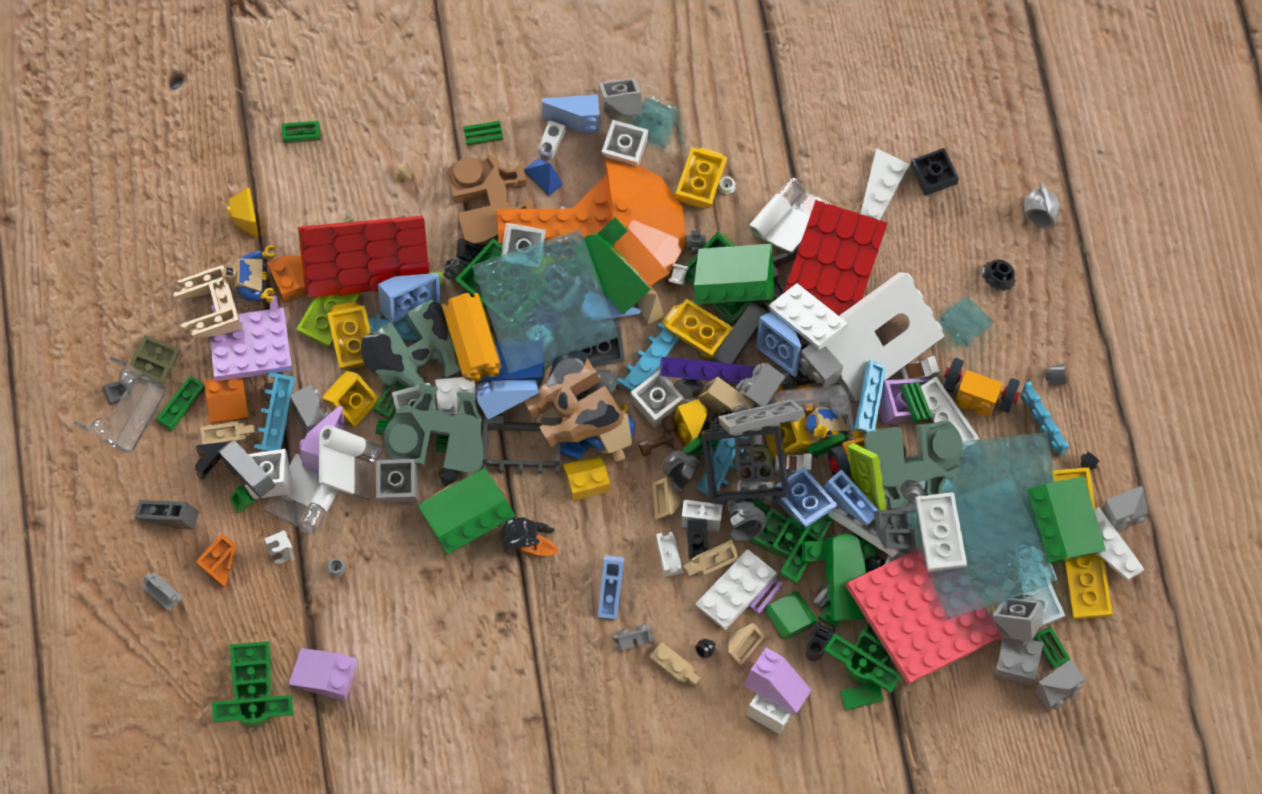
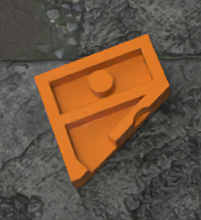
(218, 559)

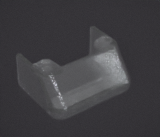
(820, 396)
(132, 412)

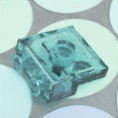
(658, 120)
(965, 321)

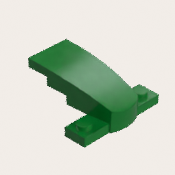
(616, 276)
(784, 538)
(844, 563)
(865, 659)
(252, 688)

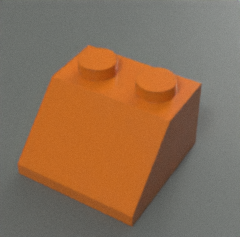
(287, 277)
(226, 400)

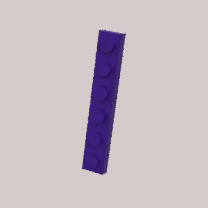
(704, 370)

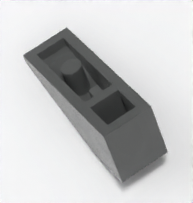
(167, 513)

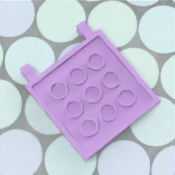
(255, 348)

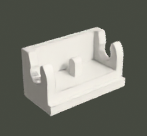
(702, 510)
(280, 544)
(668, 554)
(768, 714)

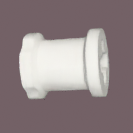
(678, 274)

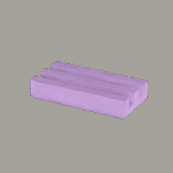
(758, 610)

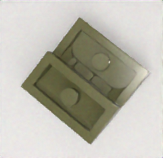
(154, 358)

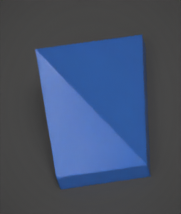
(544, 176)

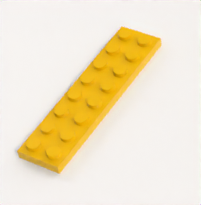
(1086, 575)

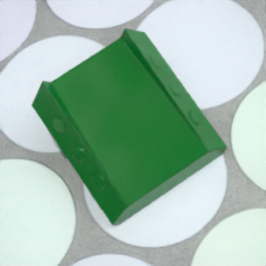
(790, 615)

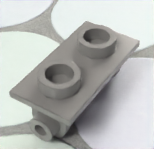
(161, 591)
(626, 637)

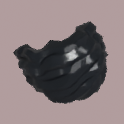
(521, 533)

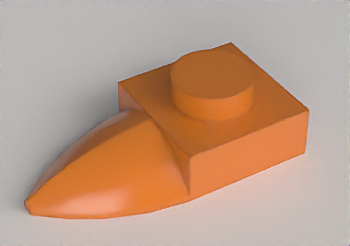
(543, 548)

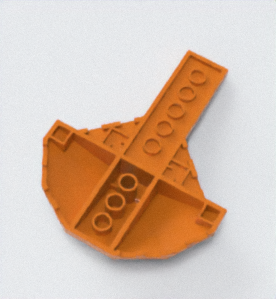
(637, 200)

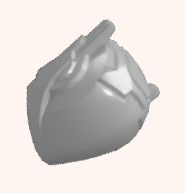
(1042, 207)

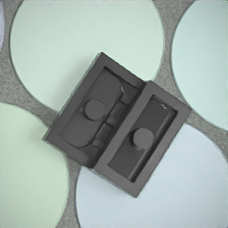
(893, 529)

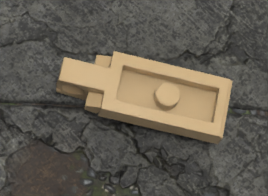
(226, 433)
(712, 559)
(674, 665)

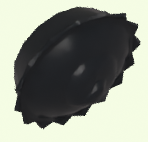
(999, 274)

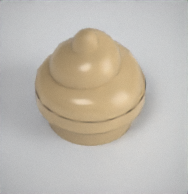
(403, 172)

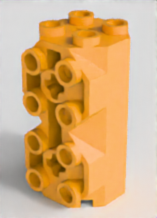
(472, 337)

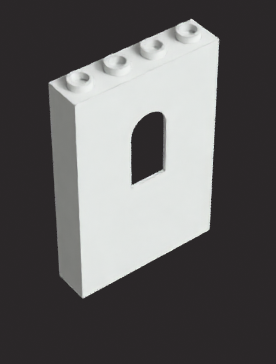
(861, 344)

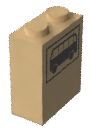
(722, 398)

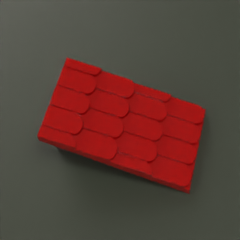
(361, 254)
(836, 255)

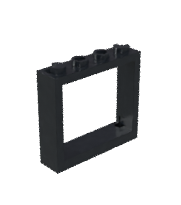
(742, 495)

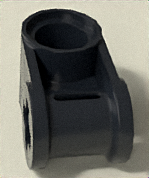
(819, 638)

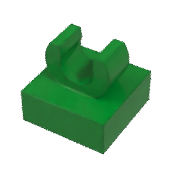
(241, 499)
(825, 616)

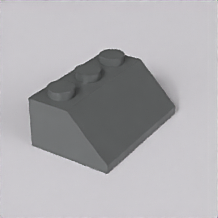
(608, 351)

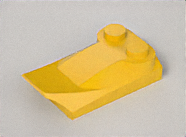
(700, 178)
(348, 327)
(697, 327)

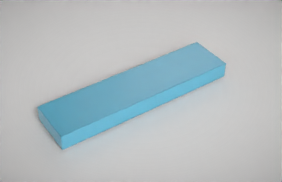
(870, 397)

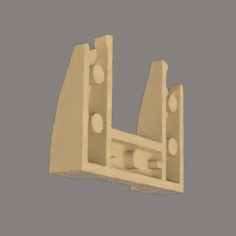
(226, 316)

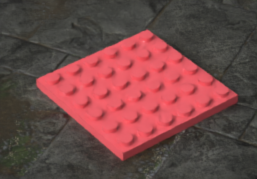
(911, 620)

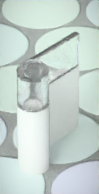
(785, 216)
(346, 461)
(307, 500)

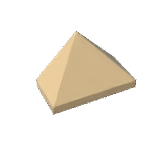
(650, 307)
(665, 498)
(744, 642)

